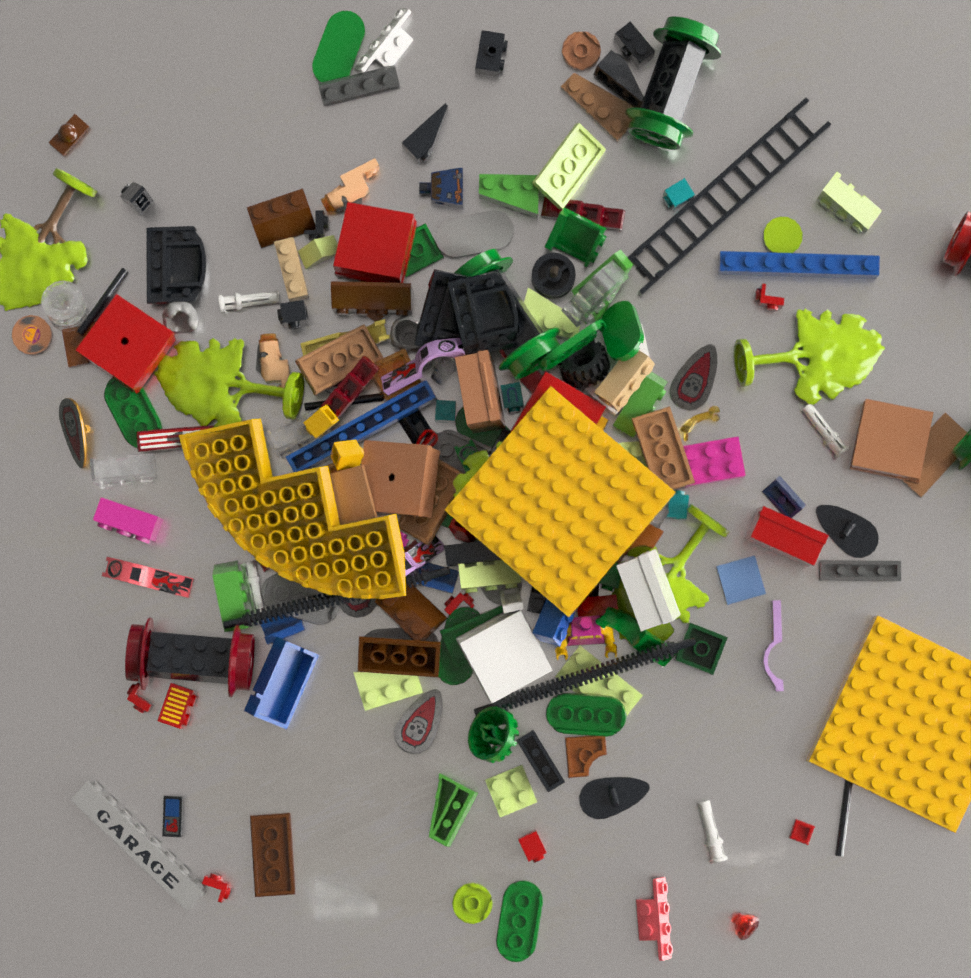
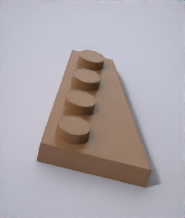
(599, 104)

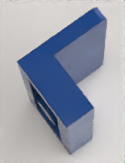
(444, 583)
(281, 628)

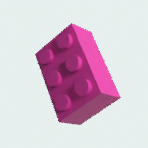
(715, 461)
(127, 520)

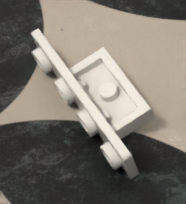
(388, 45)

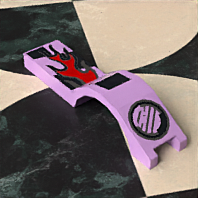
(413, 370)
(422, 554)
(776, 633)

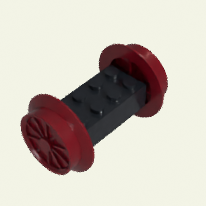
(189, 657)

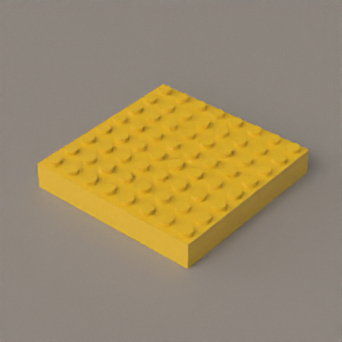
(560, 501)
(903, 724)

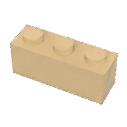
(291, 269)
(624, 380)

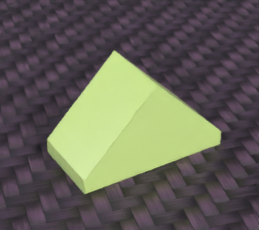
(318, 251)

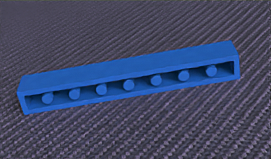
(798, 265)
(363, 426)

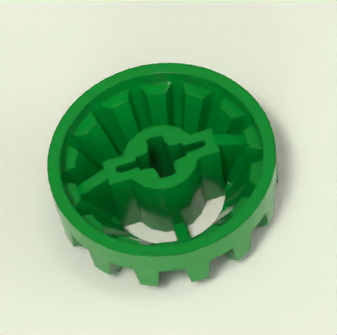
(485, 732)

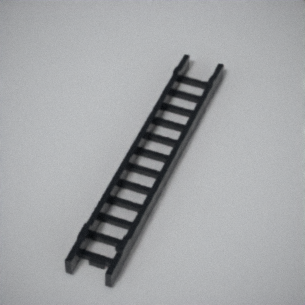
(720, 180)

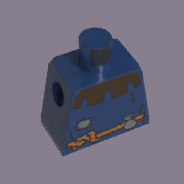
(445, 188)

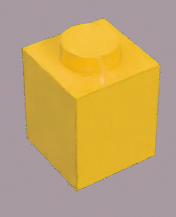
(320, 421)
(346, 454)

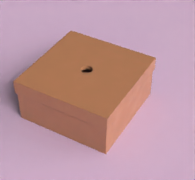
(480, 392)
(891, 441)
(401, 477)

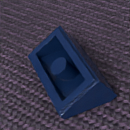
(784, 497)

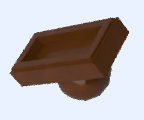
(69, 135)

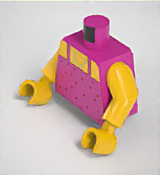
(586, 632)

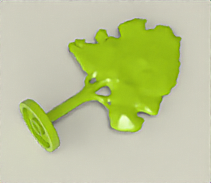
(837, 353)
(200, 383)
(684, 591)

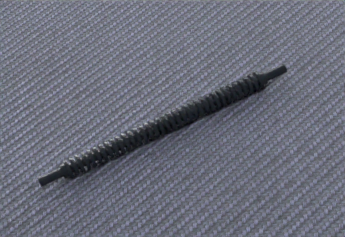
(259, 616)
(671, 648)

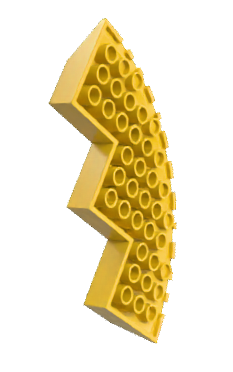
(286, 524)

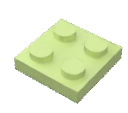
(511, 791)

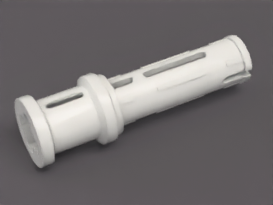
(238, 301)
(830, 438)
(252, 580)
(713, 841)

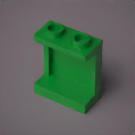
(576, 236)

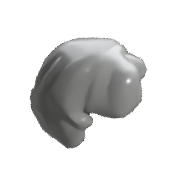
(180, 317)
(403, 334)

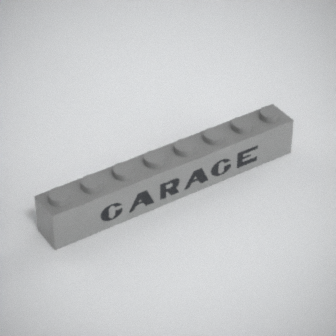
(139, 845)

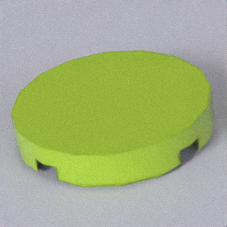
(782, 235)
(472, 903)

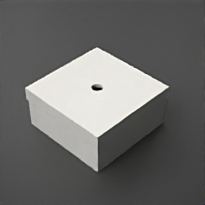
(648, 590)
(504, 654)

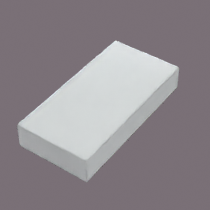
(511, 600)

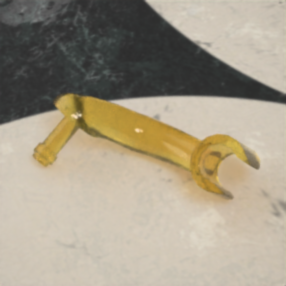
(688, 426)

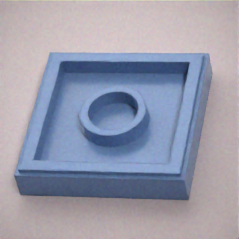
(740, 580)

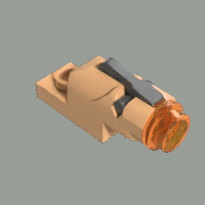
(353, 187)
(268, 361)

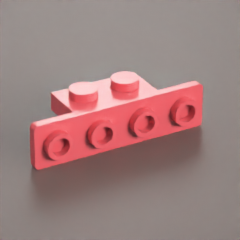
(653, 919)

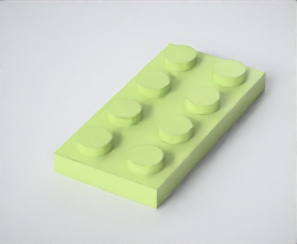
(569, 166)
(611, 686)

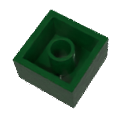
(706, 652)

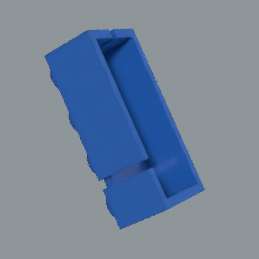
(281, 683)

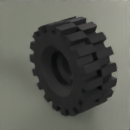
(596, 366)

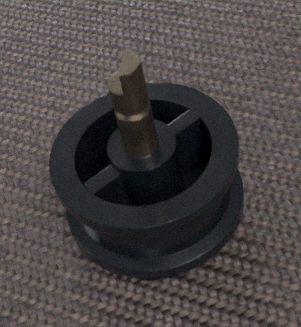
(553, 275)

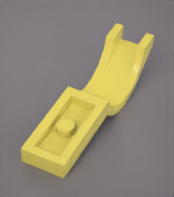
(376, 330)

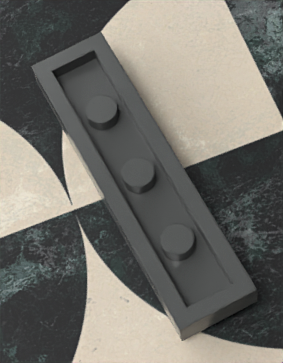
(358, 84)
(860, 570)

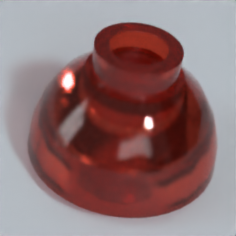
(745, 925)

